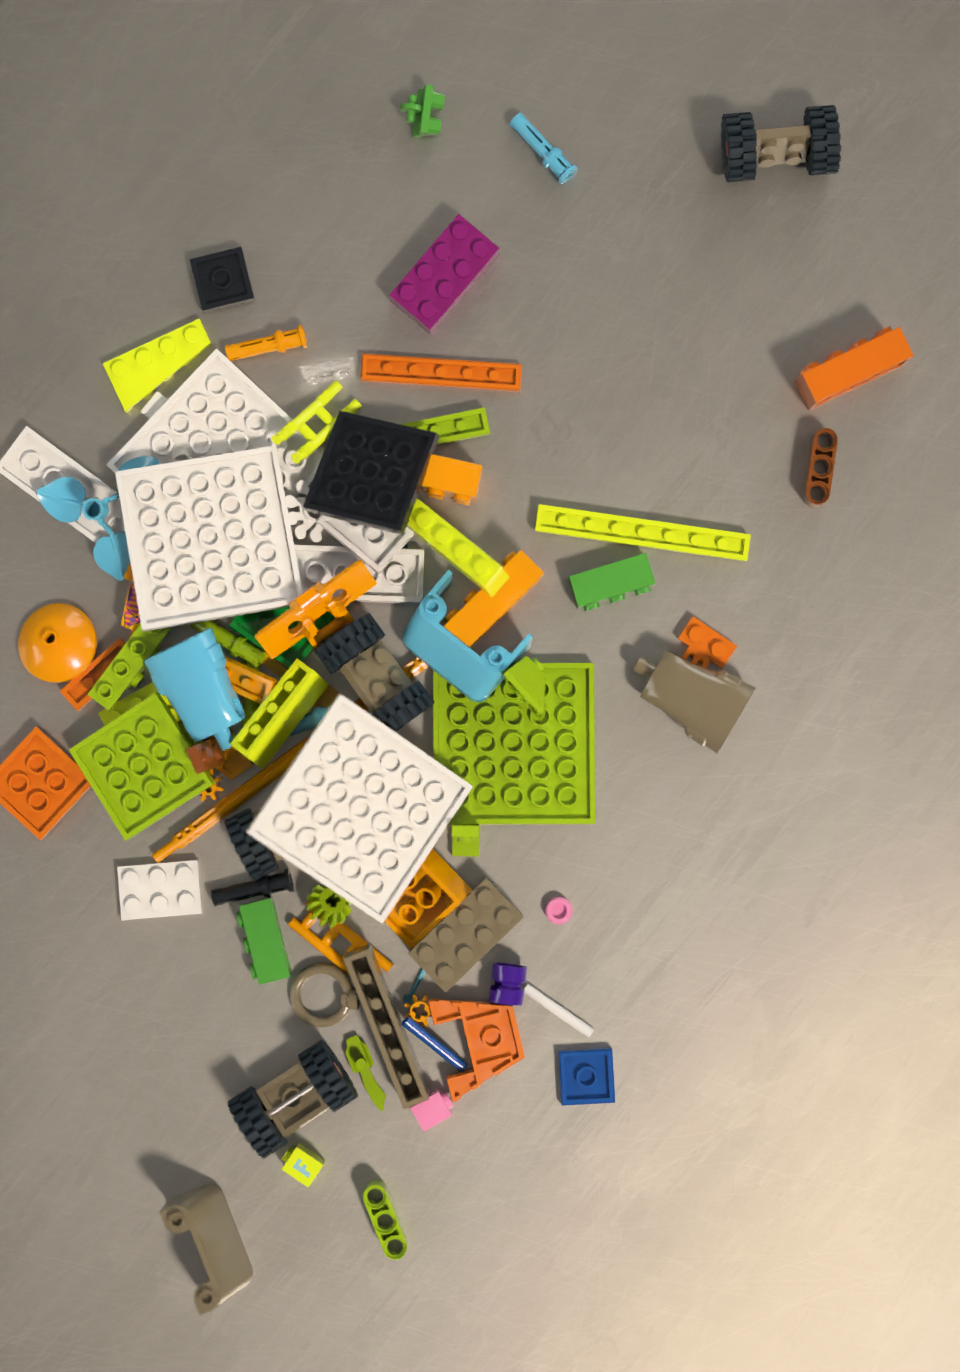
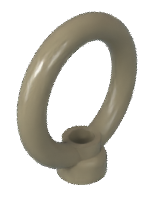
(349, 996)

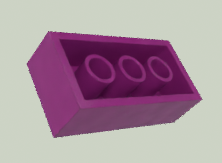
(444, 274)

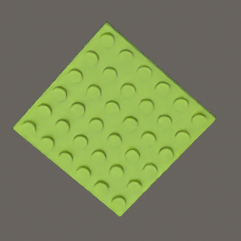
(521, 764)

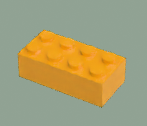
(485, 611)

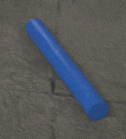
(434, 1044)

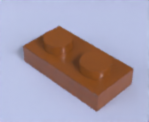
(206, 756)

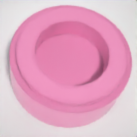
(558, 910)

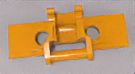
(313, 603)

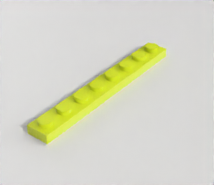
(642, 533)

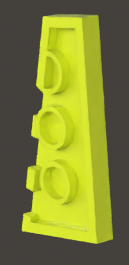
(149, 365)

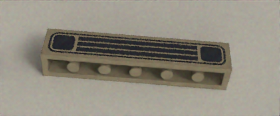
(386, 1026)

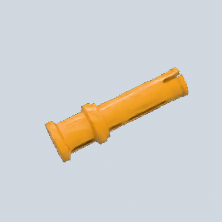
(278, 342)

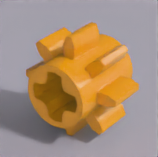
(214, 788)
(416, 1003)

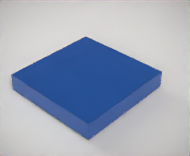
(586, 1076)

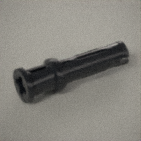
(264, 886)

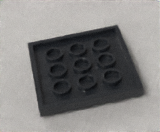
(371, 472)

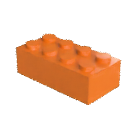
(853, 368)

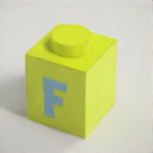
(302, 1164)

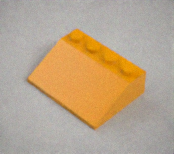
(427, 900)

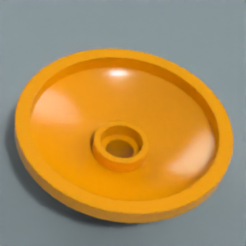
(68, 653)

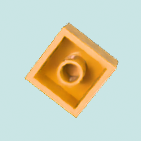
(452, 479)

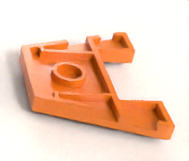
(490, 1038)

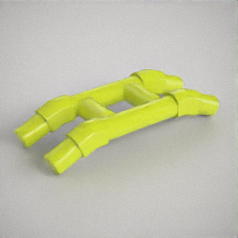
(299, 423)

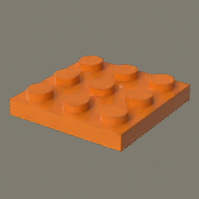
(40, 783)

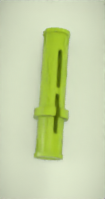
(235, 644)

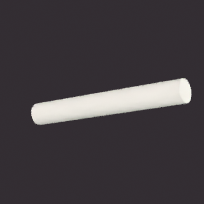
(558, 1011)

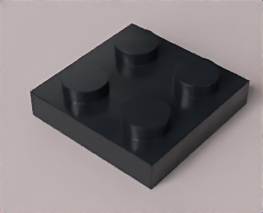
(222, 279)

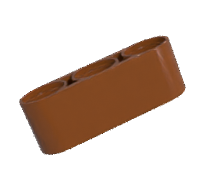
(824, 455)

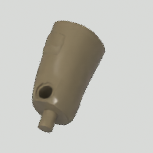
(695, 697)

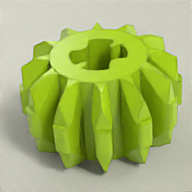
(322, 911)

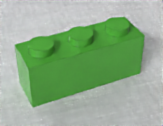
(612, 582)
(264, 941)

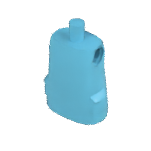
(198, 687)

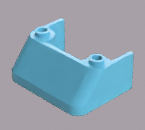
(450, 657)

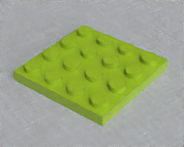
(140, 766)

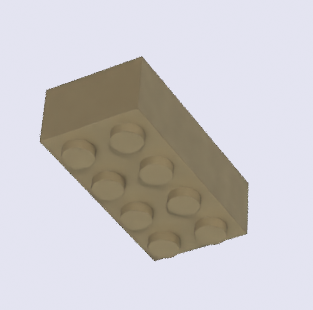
(465, 935)

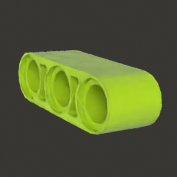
(385, 1233)

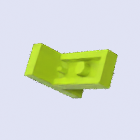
(465, 840)

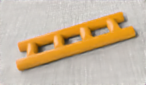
(323, 944)

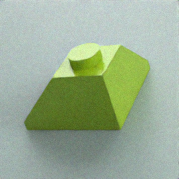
(528, 683)

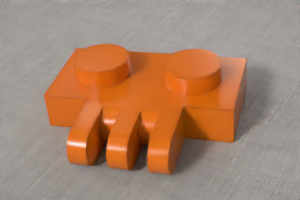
(705, 644)

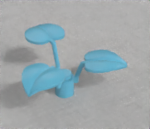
(64, 502)

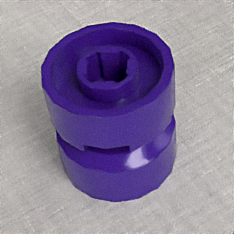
(507, 984)

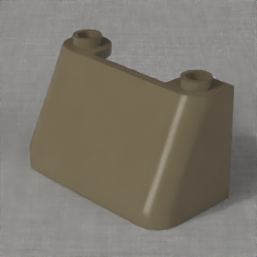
(217, 1240)

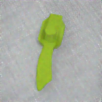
(361, 1061)

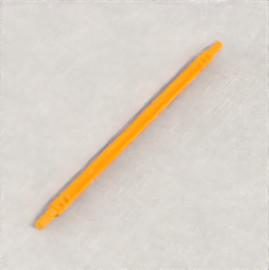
(253, 785)

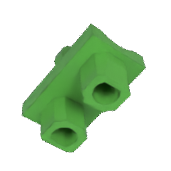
(419, 110)

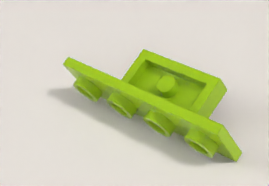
(127, 666)

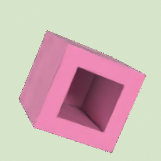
(433, 1110)

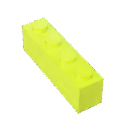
(279, 714)

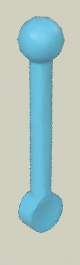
(409, 996)

